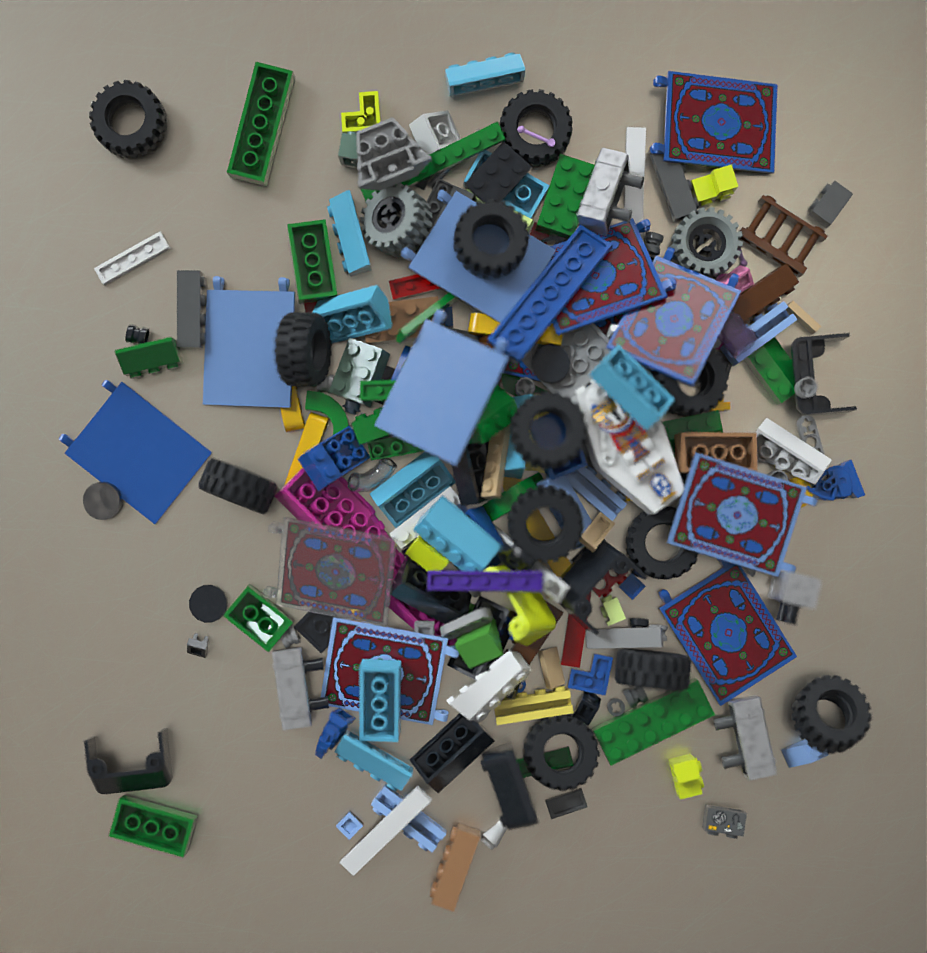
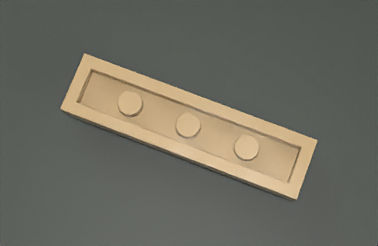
(496, 464)

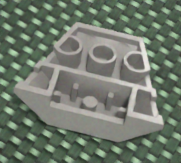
(387, 156)

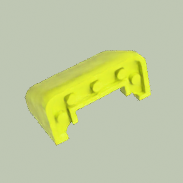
(534, 614)

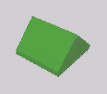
(480, 645)

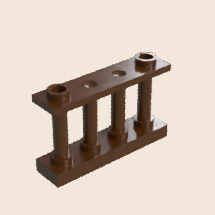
(765, 246)

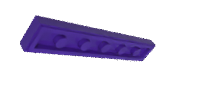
(486, 581)

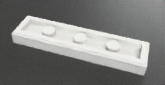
(132, 258)

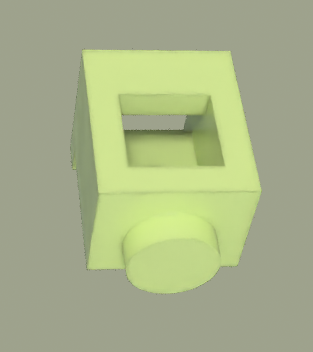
(611, 610)

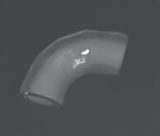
(373, 478)

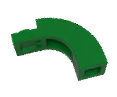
(327, 405)
(500, 506)

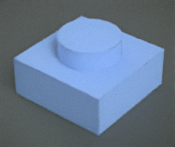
(349, 825)

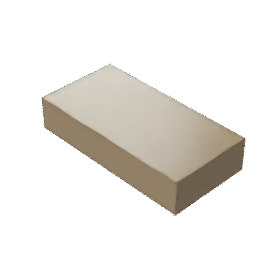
(803, 318)
(596, 531)
(551, 667)

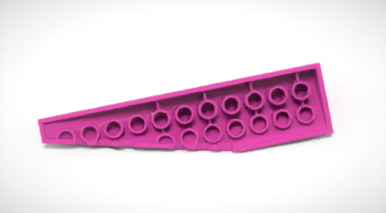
(347, 510)

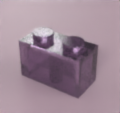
(736, 335)

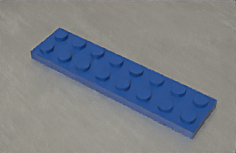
(550, 292)

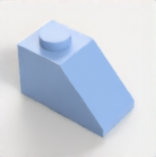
(801, 754)

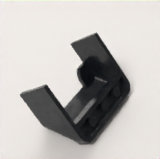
(803, 351)
(587, 573)
(156, 775)
(509, 787)

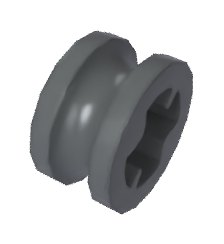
(610, 708)

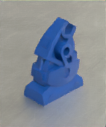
(839, 483)
(333, 731)

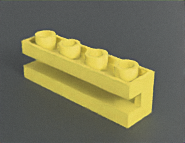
(534, 706)

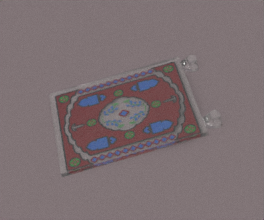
(334, 571)

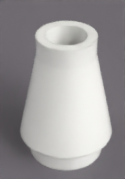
(493, 835)

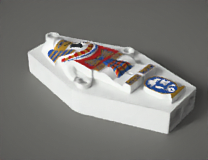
(627, 454)

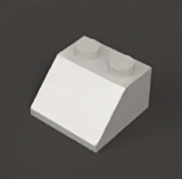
(434, 131)

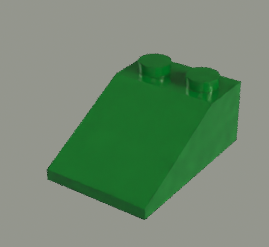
(258, 618)

